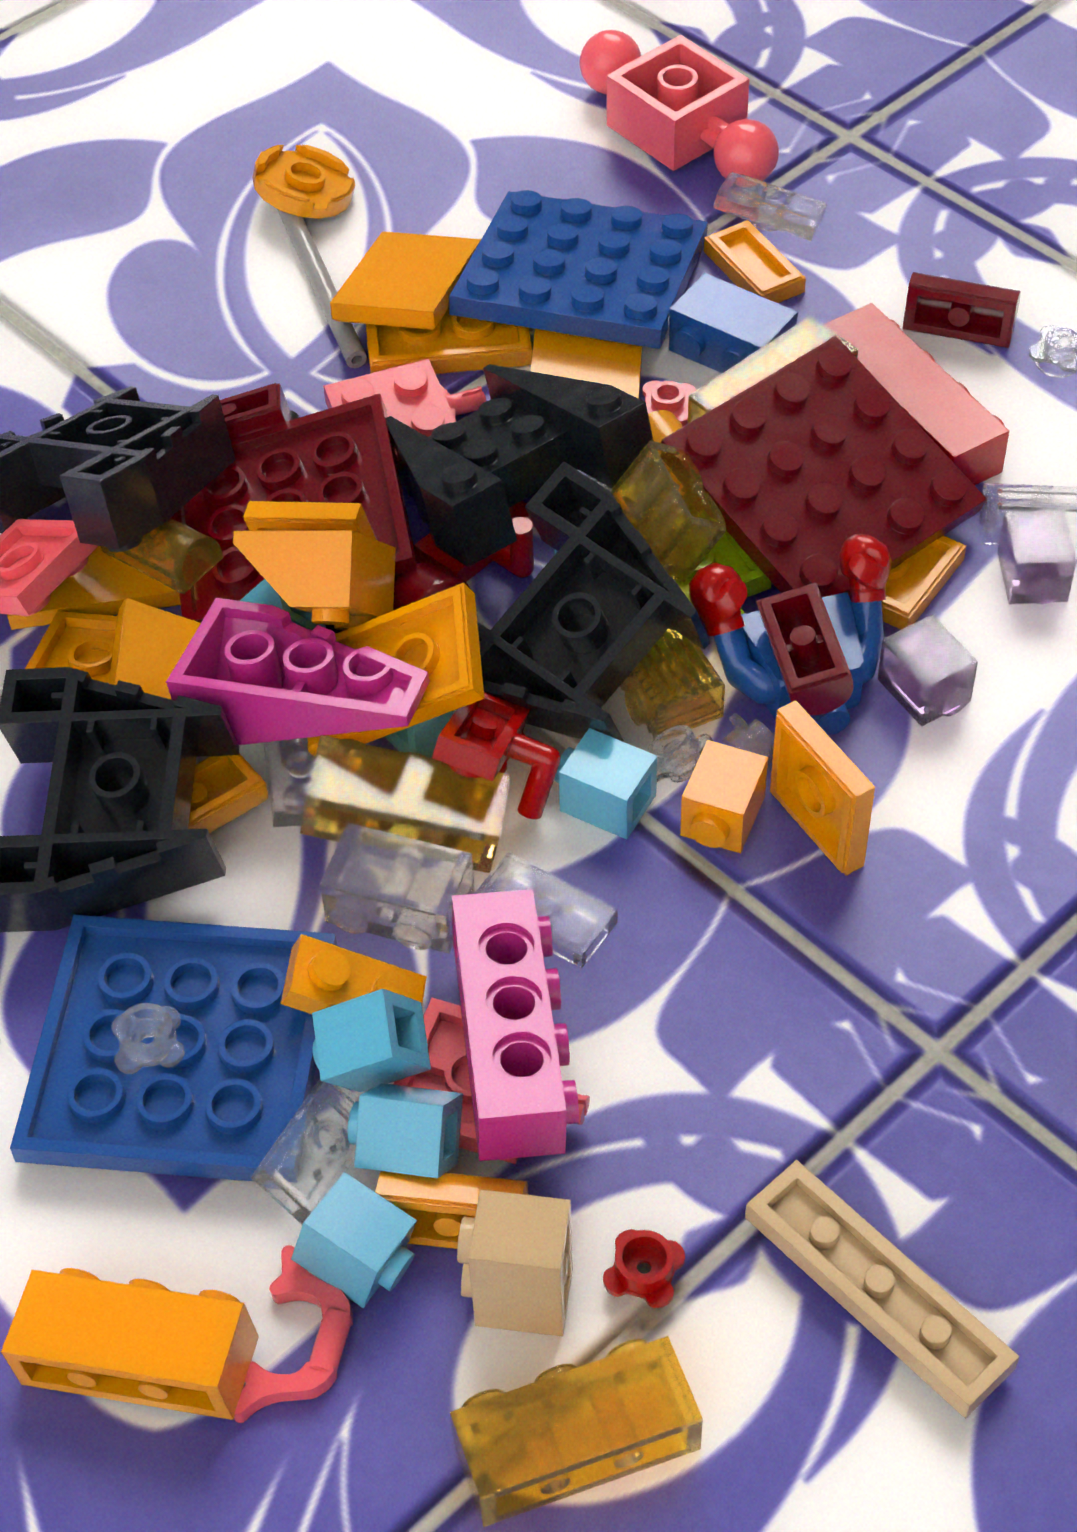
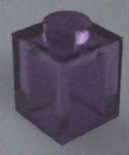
(1036, 556)
(927, 670)

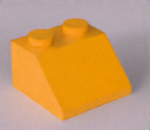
(326, 573)

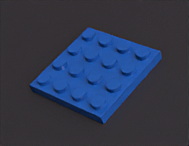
(580, 268)
(241, 1066)

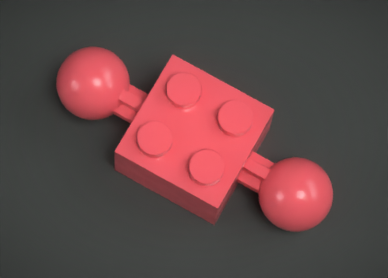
(678, 103)

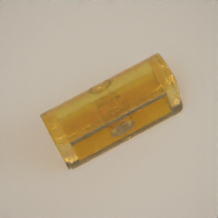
(172, 555)

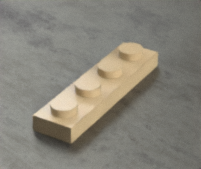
(882, 1288)

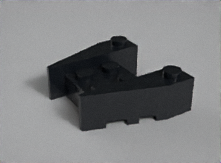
(508, 450)
(116, 464)
(584, 613)
(113, 798)

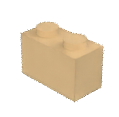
(517, 1262)

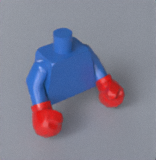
(746, 650)

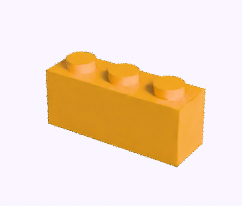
(131, 1342)

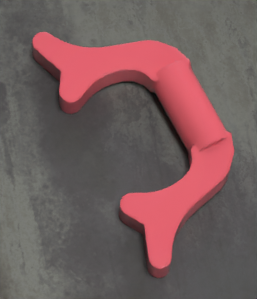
(321, 1371)

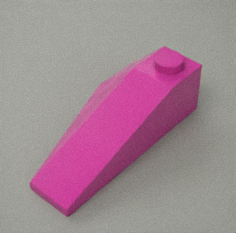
(290, 679)

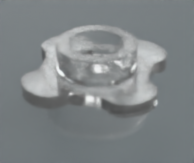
(1055, 351)
(751, 737)
(677, 752)
(143, 1022)

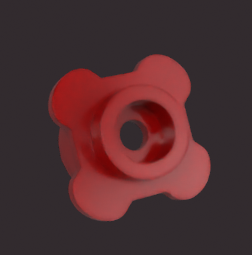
(647, 1247)

